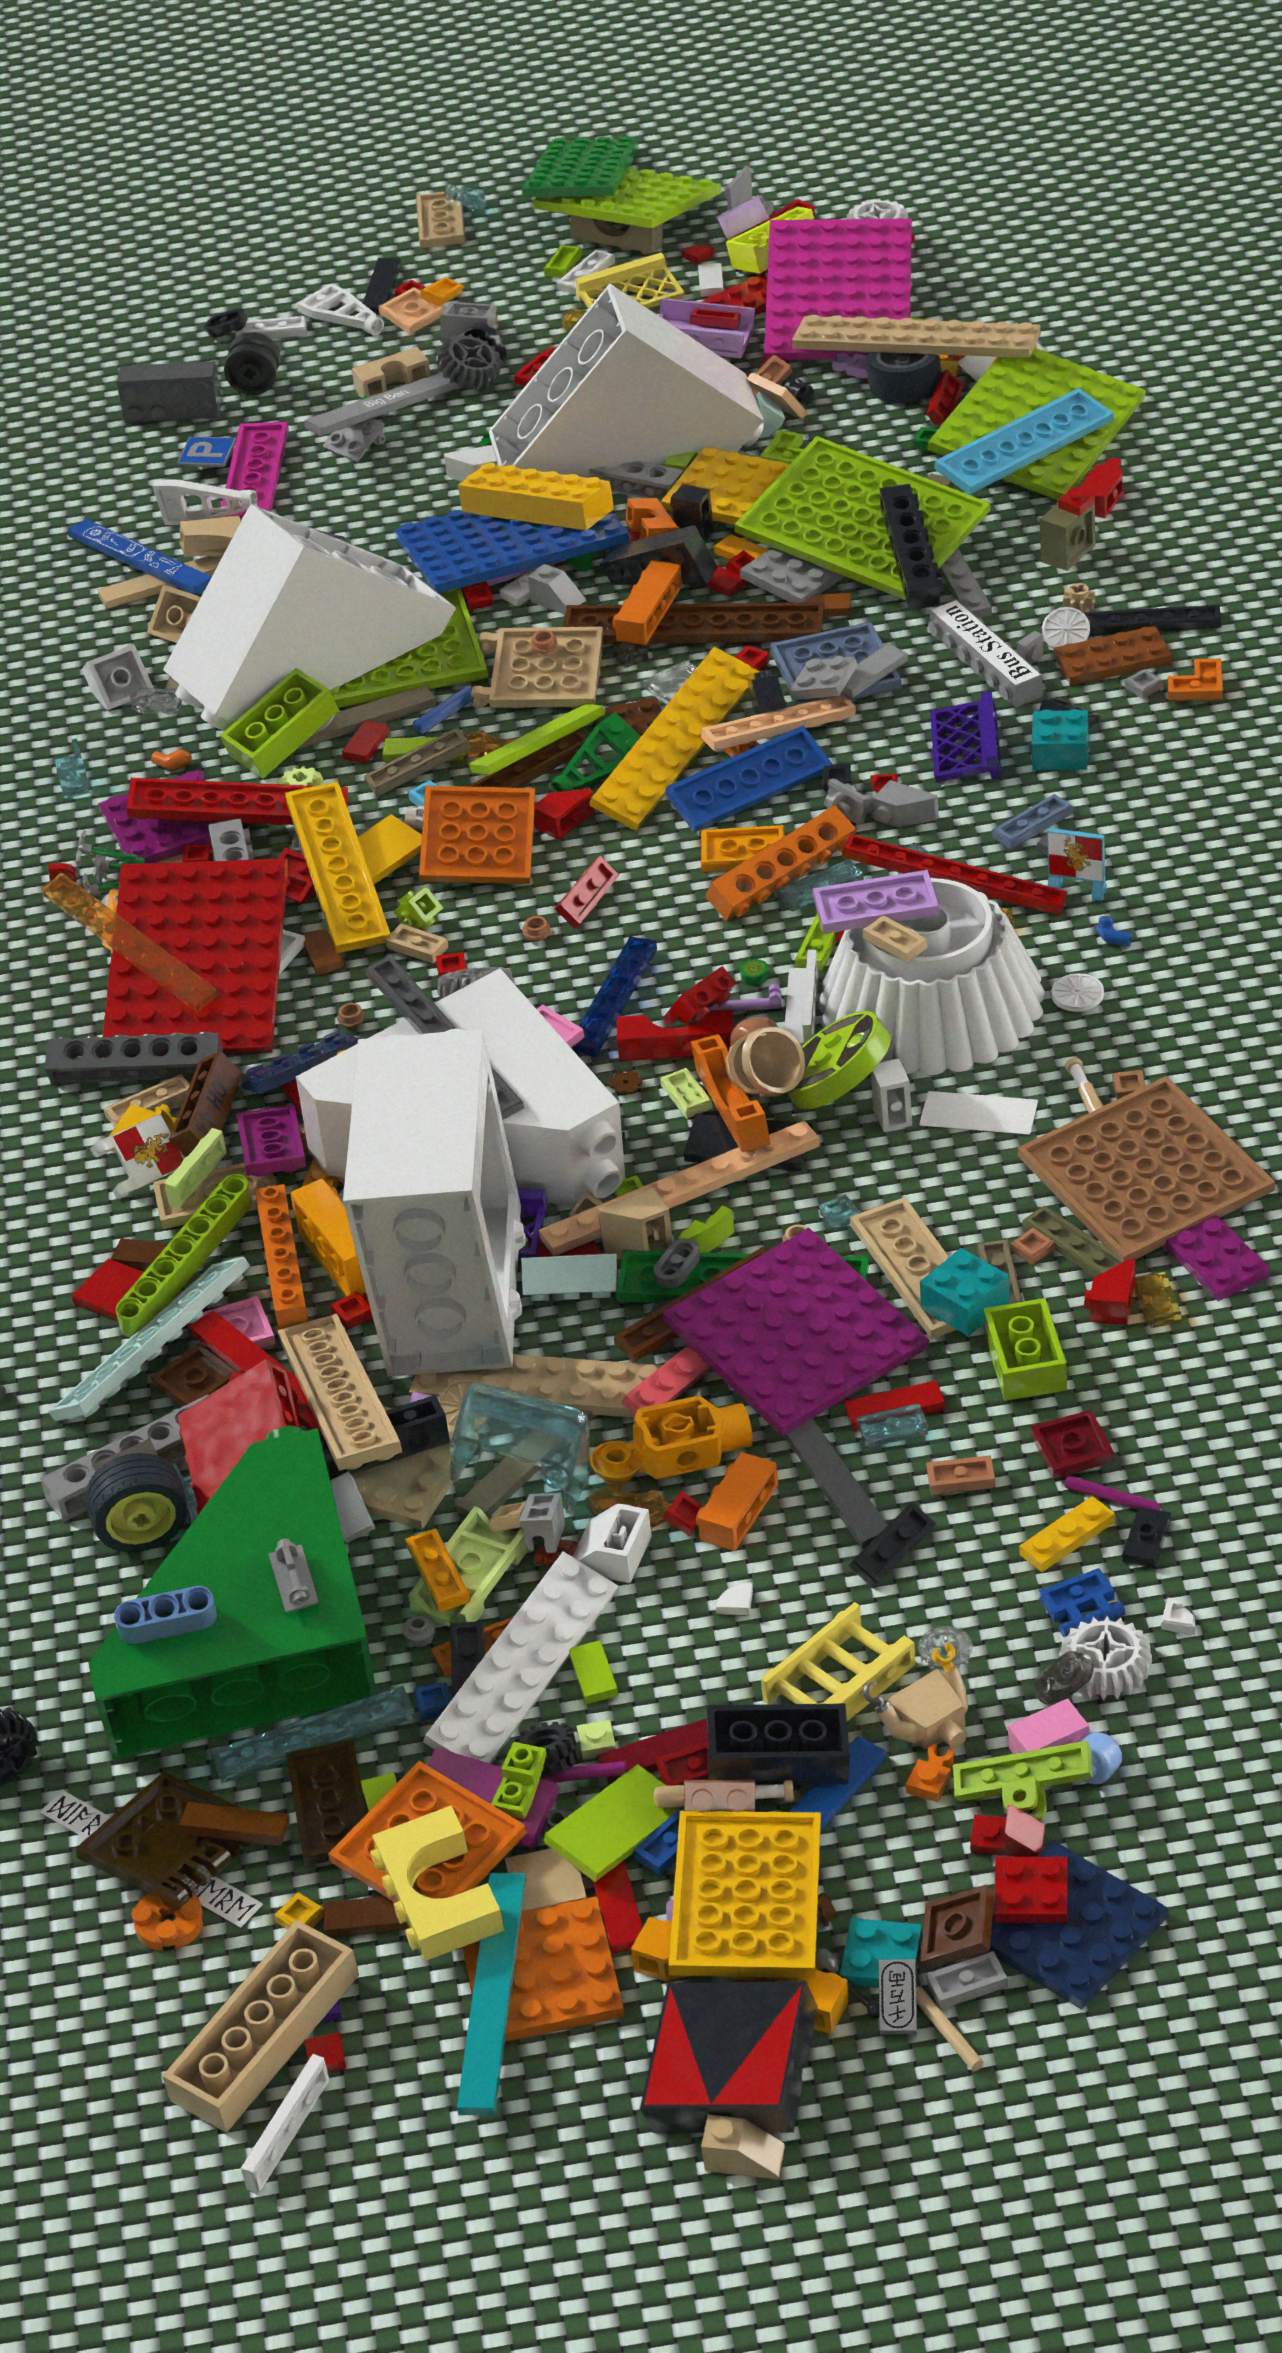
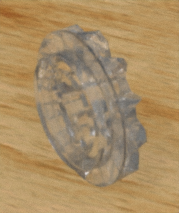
(938, 1637)

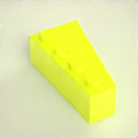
(751, 249)

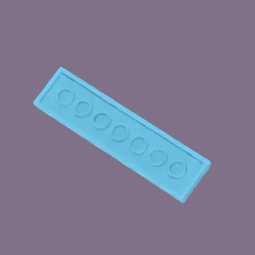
(1023, 441)

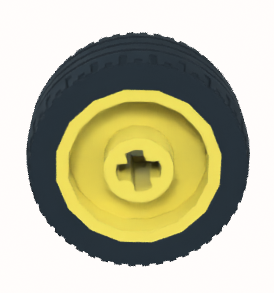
(136, 1502)

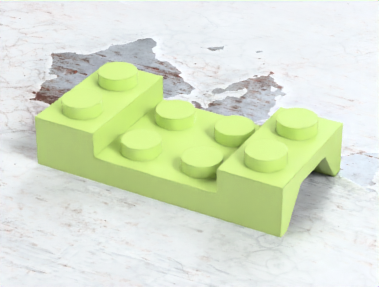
(480, 1561)

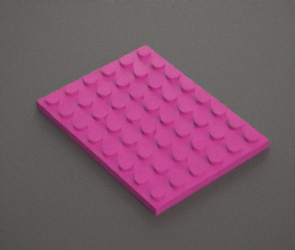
(833, 271)

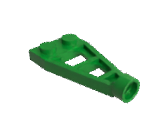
(613, 732)

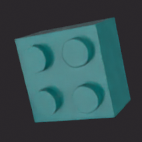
(1060, 740)
(962, 1289)

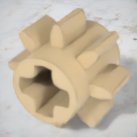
(1079, 597)

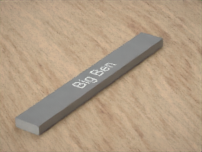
(379, 404)

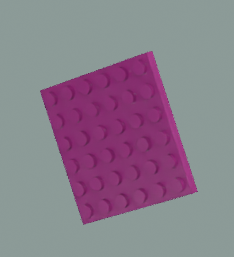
(795, 1331)

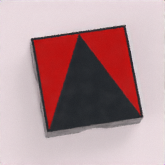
(729, 2055)

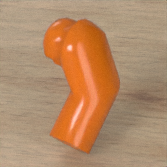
(173, 760)

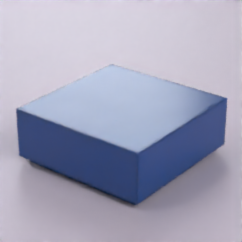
(432, 1700)

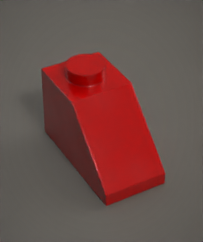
(562, 812)
(1112, 1294)

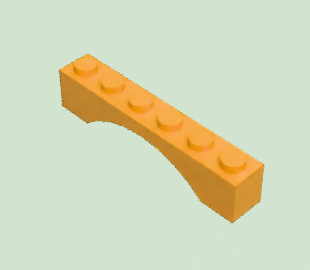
(651, 1958)

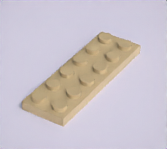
(904, 1253)

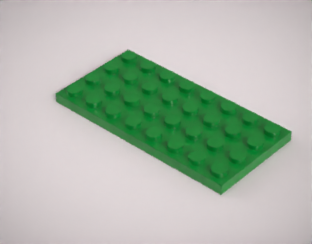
(581, 167)

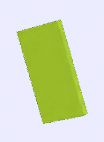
(610, 1824)

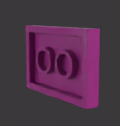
(1217, 1258)

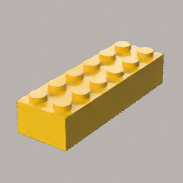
(536, 496)

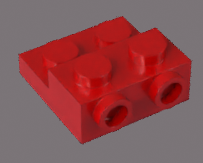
(702, 996)

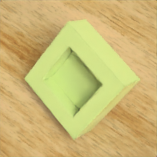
(595, 1738)

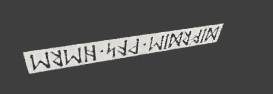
(215, 1896)

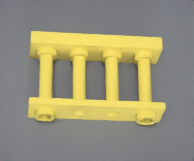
(884, 1670)

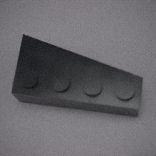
(682, 546)

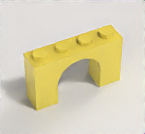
(433, 1923)

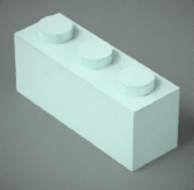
(569, 1276)

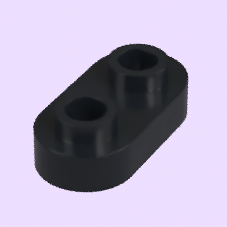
(226, 322)

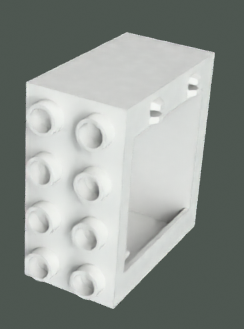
(434, 1203)

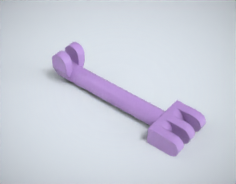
(773, 1002)

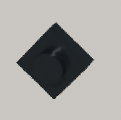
(839, 772)

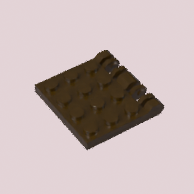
(148, 1851)

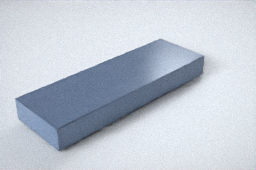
(1032, 821)

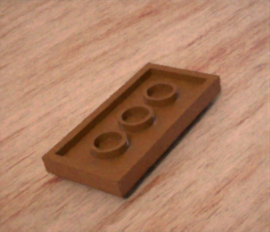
(1112, 655)

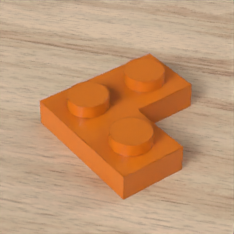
(1203, 685)

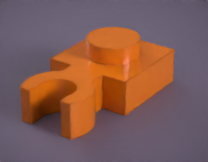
(931, 1777)

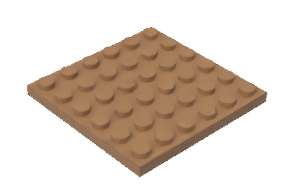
(1145, 1169)

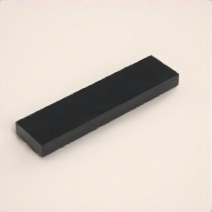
(382, 283)

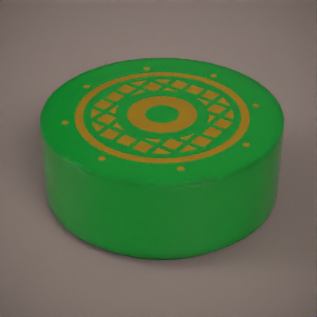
(754, 971)

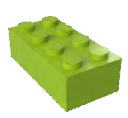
(279, 723)

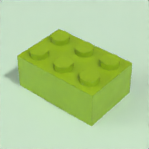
(1025, 1349)

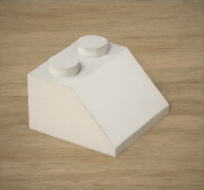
(116, 676)

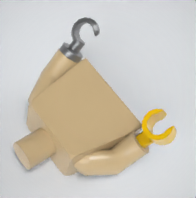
(929, 1708)

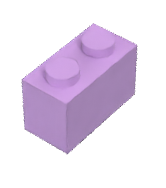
(742, 217)

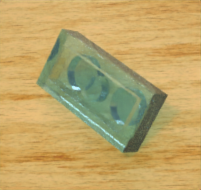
(892, 1425)

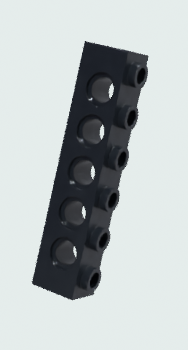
(910, 547)
(418, 1426)

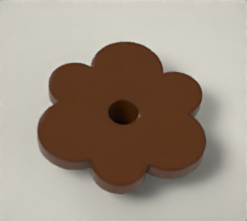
(625, 1082)

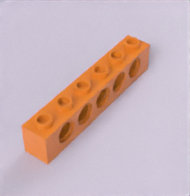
(724, 891)
(281, 1256)

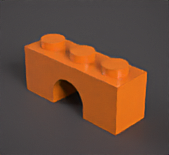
(648, 517)

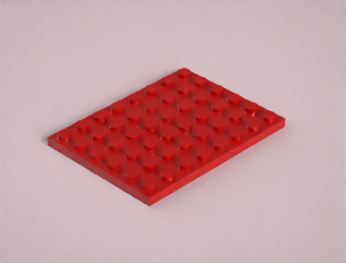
(221, 925)

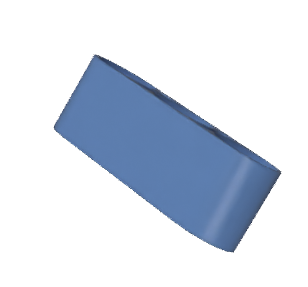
(181, 1621)

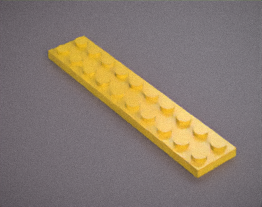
(673, 739)

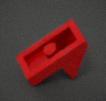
(1009, 1835)

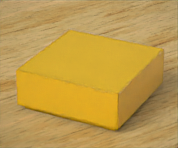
(299, 1909)

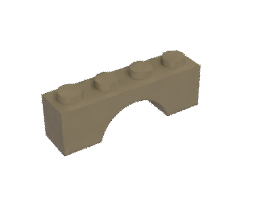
(602, 232)

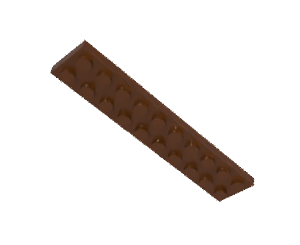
(713, 622)

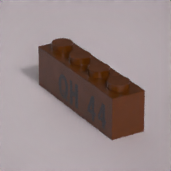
(206, 1101)

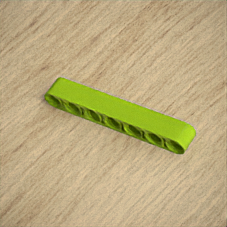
(184, 1254)

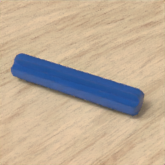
(443, 710)

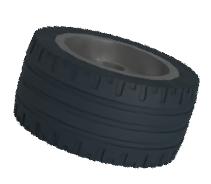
(902, 375)

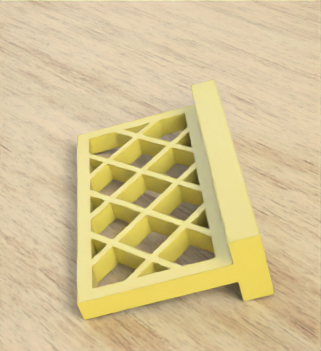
(627, 276)

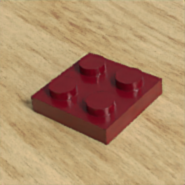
(1072, 1444)

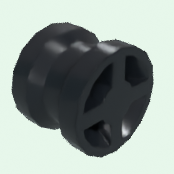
(801, 391)

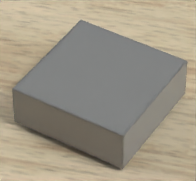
(1143, 683)

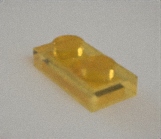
(1158, 1299)

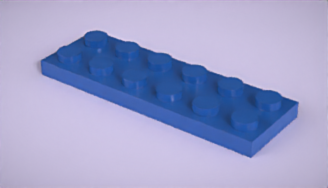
(747, 779)

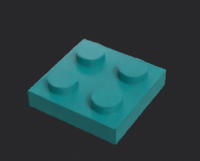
(875, 1941)

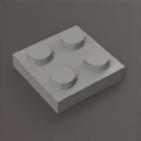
(823, 678)

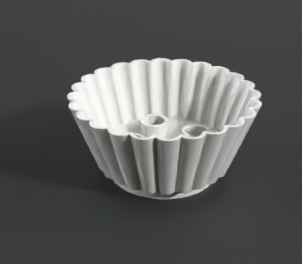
(953, 1000)

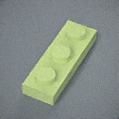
(195, 1168)

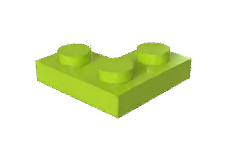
(784, 447)

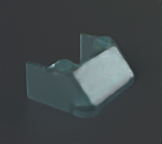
(524, 1431)

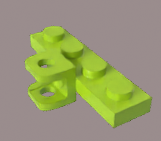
(1023, 1775)

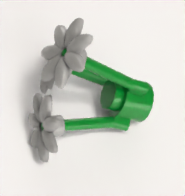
(102, 865)

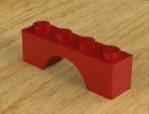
(644, 1040)

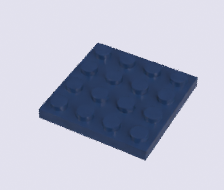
(1101, 1932)

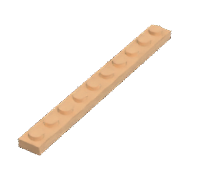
(688, 1184)

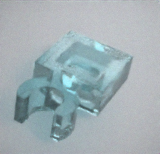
(468, 196)

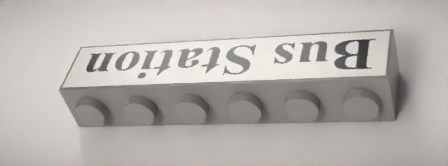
(986, 653)

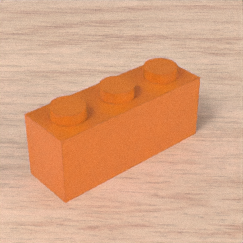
(737, 1501)

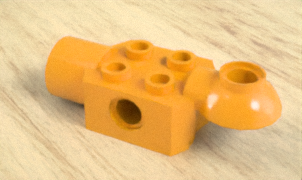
(674, 1440)

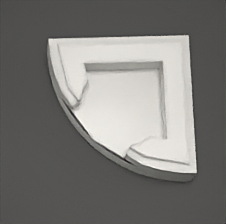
(735, 1600)
(1177, 1618)

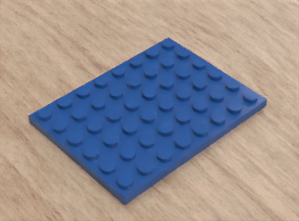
(477, 548)

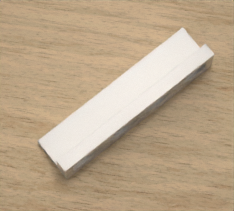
(802, 1000)

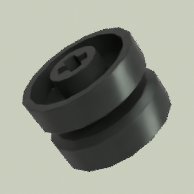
(252, 363)

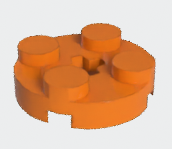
(156, 1934)

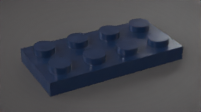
(286, 1067)

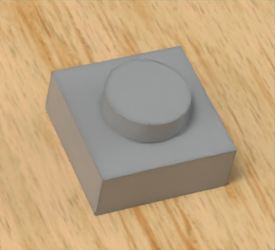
(1031, 647)

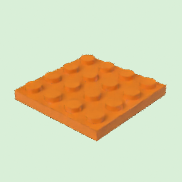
(477, 835)
(421, 1791)
(560, 1971)

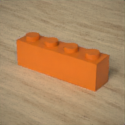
(647, 602)

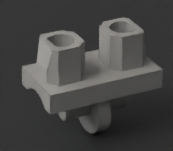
(848, 801)

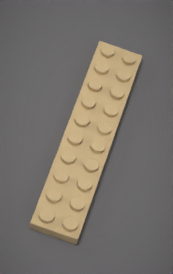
(916, 336)
(339, 1392)

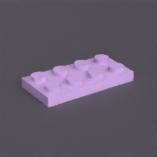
(865, 901)

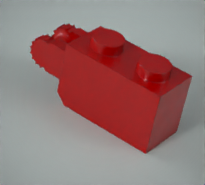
(1106, 485)

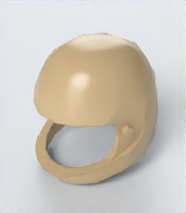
(766, 1062)

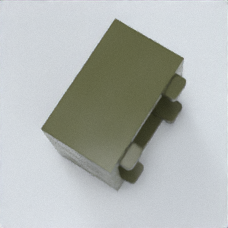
(1066, 536)

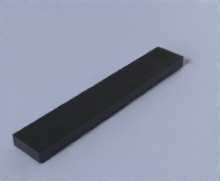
(1163, 618)

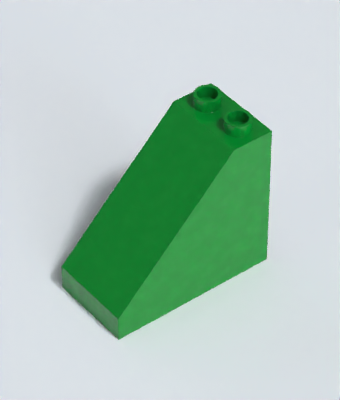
(255, 1657)

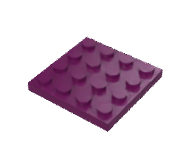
(150, 837)

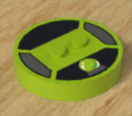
(840, 1058)

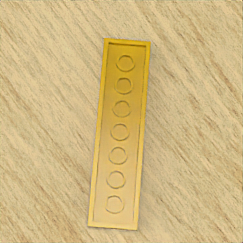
(337, 867)

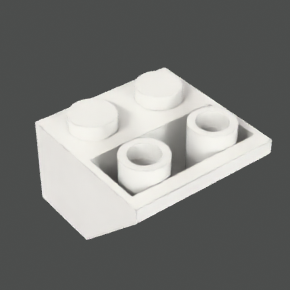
(615, 1542)

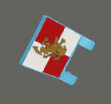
(1077, 858)

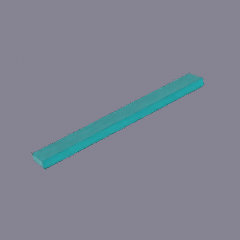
(491, 2001)

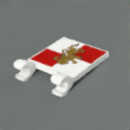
(143, 1153)

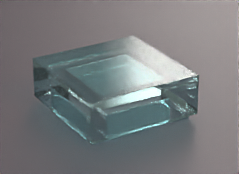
(838, 1212)

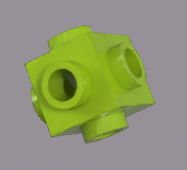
(418, 909)

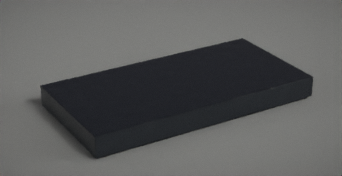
(711, 1138)

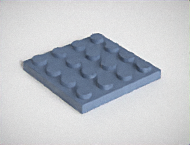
(849, 641)

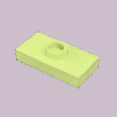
(686, 1093)

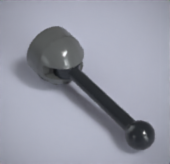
(827, 1963)

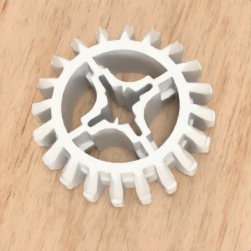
(878, 209)
(1126, 1656)

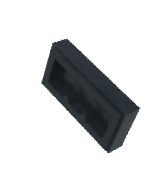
(1146, 1537)

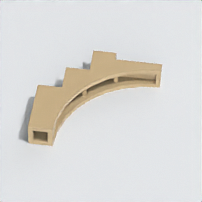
(207, 536)

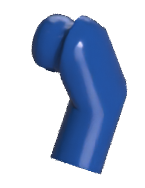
(1110, 934)

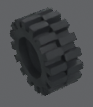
(558, 1742)

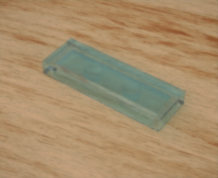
(801, 892)

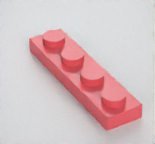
(667, 1381)

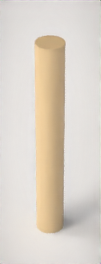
(948, 2030)

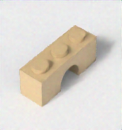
(403, 366)

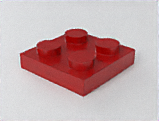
(1030, 1890)

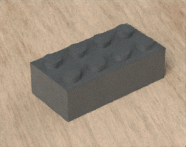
(169, 391)

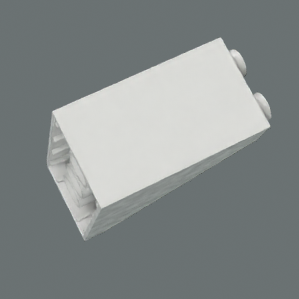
(623, 394)
(296, 602)
(569, 1122)

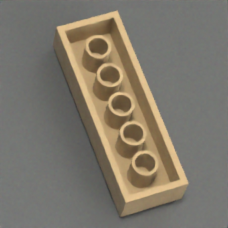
(261, 2026)

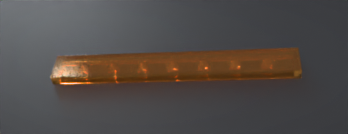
(130, 942)

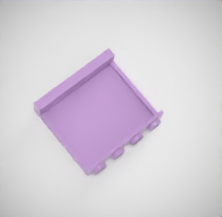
(721, 341)

